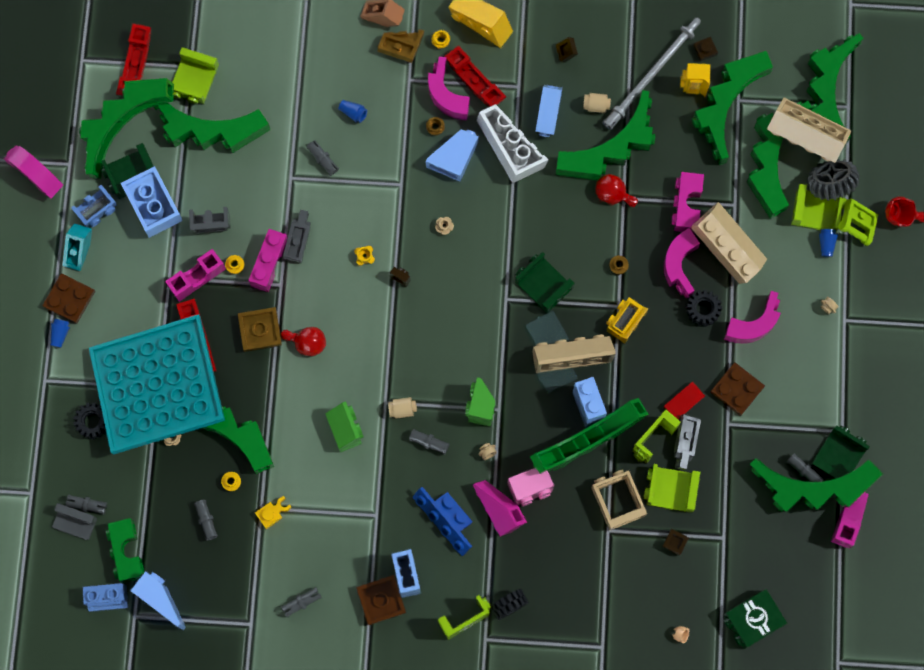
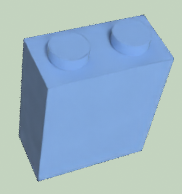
(589, 401)
(406, 573)

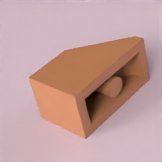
(383, 12)

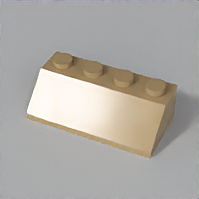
(809, 130)
(729, 244)
(573, 354)

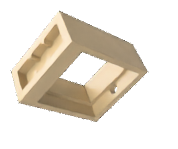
(626, 518)

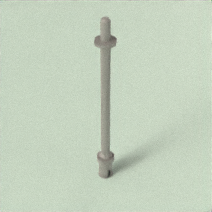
(618, 112)

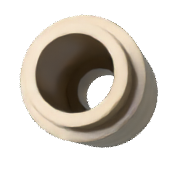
(596, 103)
(402, 407)

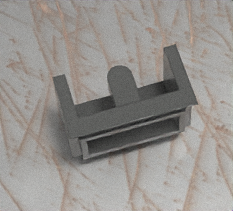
(209, 222)

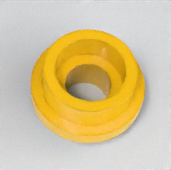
(440, 34)
(234, 270)
(235, 485)

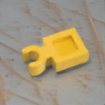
(271, 514)

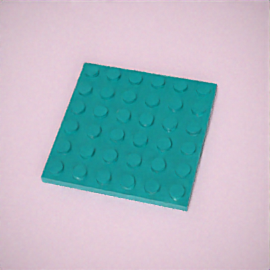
(156, 384)

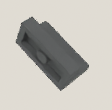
(74, 521)

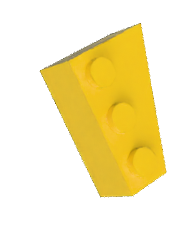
(483, 19)

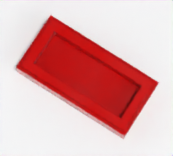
(684, 400)

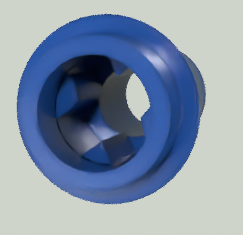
(354, 111)
(828, 241)
(59, 332)

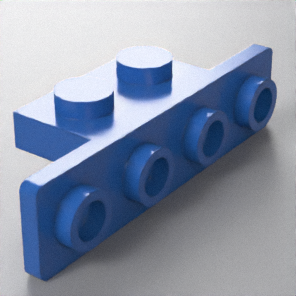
(447, 517)

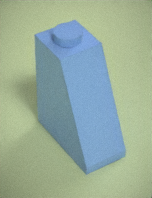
(548, 110)
(454, 155)

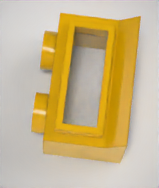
(696, 79)
(626, 320)

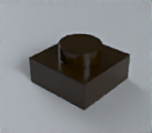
(566, 49)
(705, 49)
(400, 275)
(675, 542)

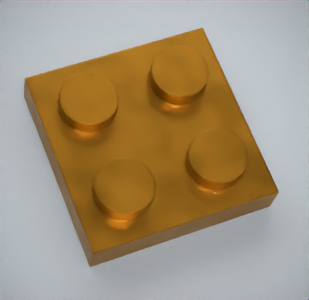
(259, 329)

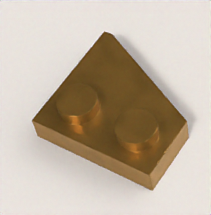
(401, 44)

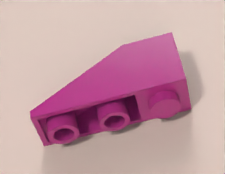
(501, 510)
(849, 523)

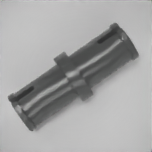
(322, 157)
(429, 441)
(804, 469)
(86, 504)
(205, 520)
(301, 602)

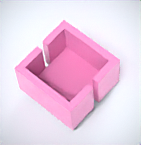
(529, 486)

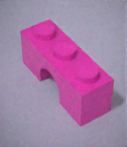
(688, 186)
(264, 268)
(187, 282)

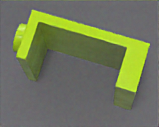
(194, 76)
(816, 213)
(668, 422)
(672, 489)
(450, 633)

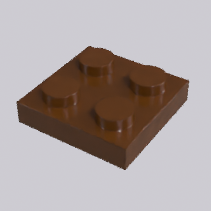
(68, 298)
(737, 389)
(381, 600)

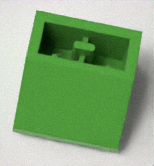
(482, 406)
(343, 427)

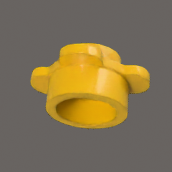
(360, 252)

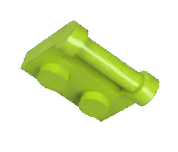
(860, 216)

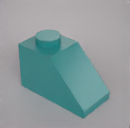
(76, 246)

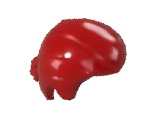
(613, 190)
(902, 212)
(308, 341)

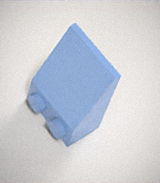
(151, 202)
(154, 593)

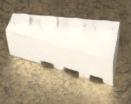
(513, 150)

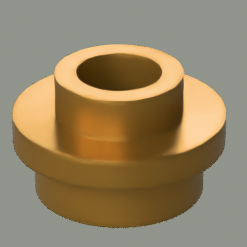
(435, 121)
(618, 270)

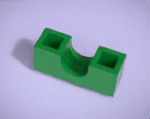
(120, 534)

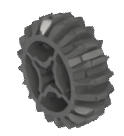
(833, 179)

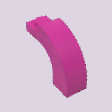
(447, 102)
(33, 170)
(678, 249)
(748, 332)

